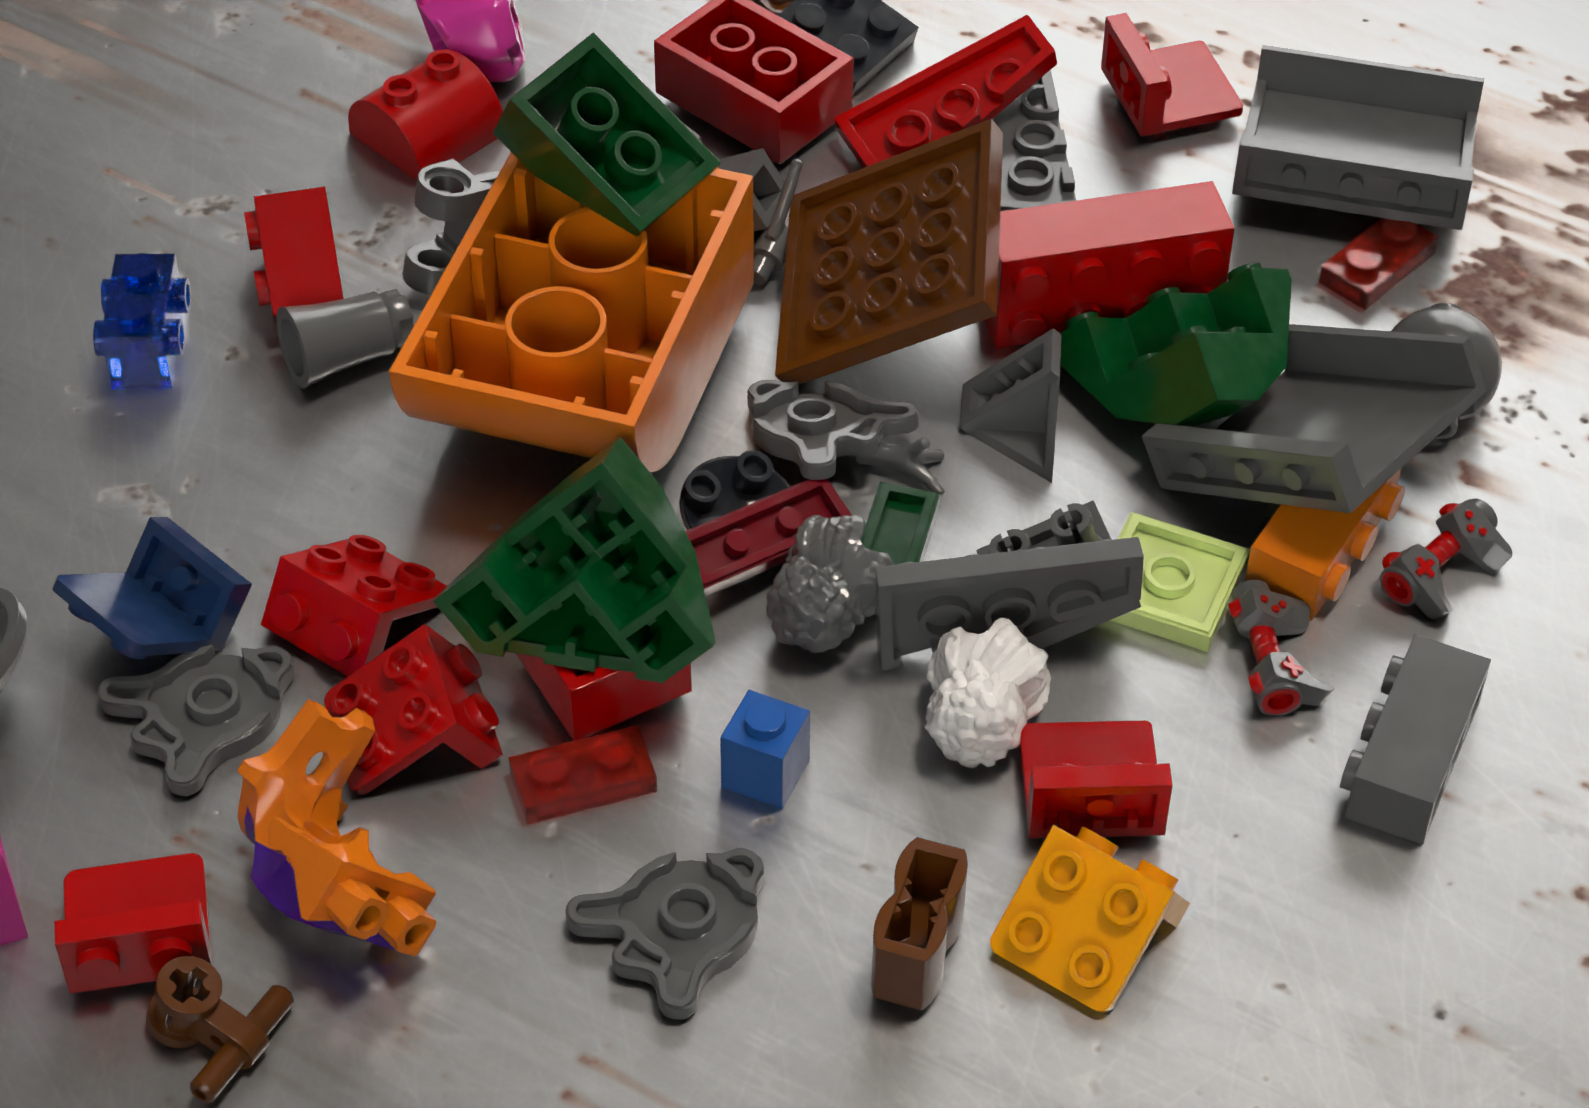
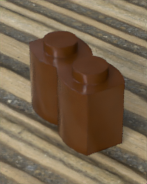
(919, 923)

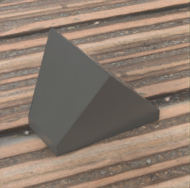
(1017, 404)

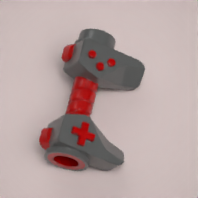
(1415, 572)
(1278, 678)

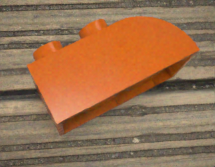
(576, 328)

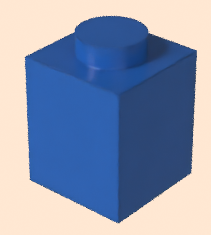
(765, 749)

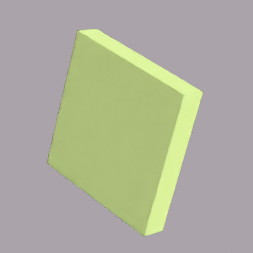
(1183, 581)

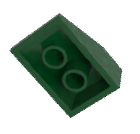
(604, 138)

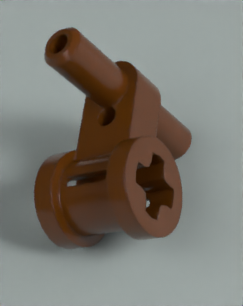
(209, 1020)

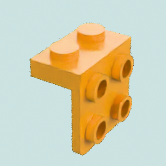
(1085, 917)

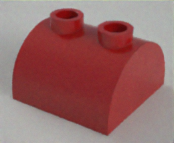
(428, 113)

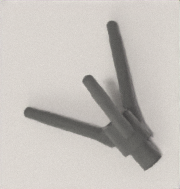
(772, 242)

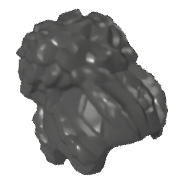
(824, 584)

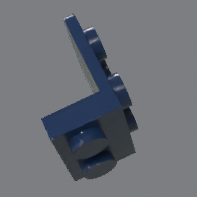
(167, 599)

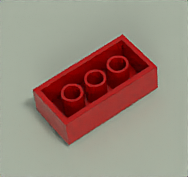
(1106, 256)

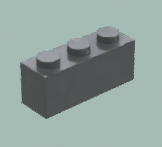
(1414, 738)

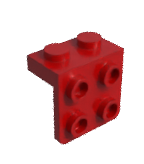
(344, 598)
(418, 698)
(132, 920)

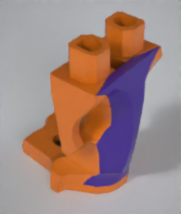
(298, 849)

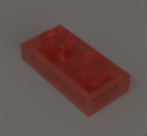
(1377, 261)
(582, 774)

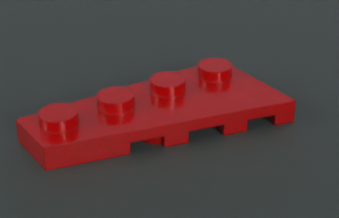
(949, 94)

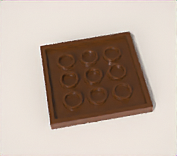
(892, 255)

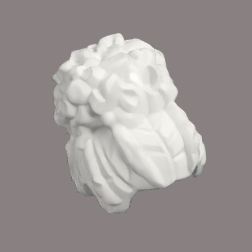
(984, 692)

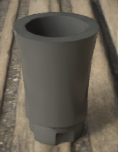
(341, 333)

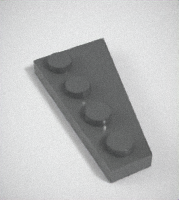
(1034, 150)
(1065, 581)

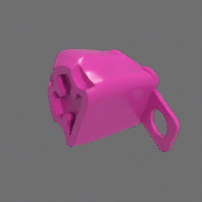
(480, 30)

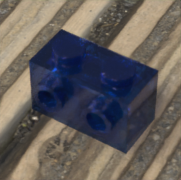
(142, 320)

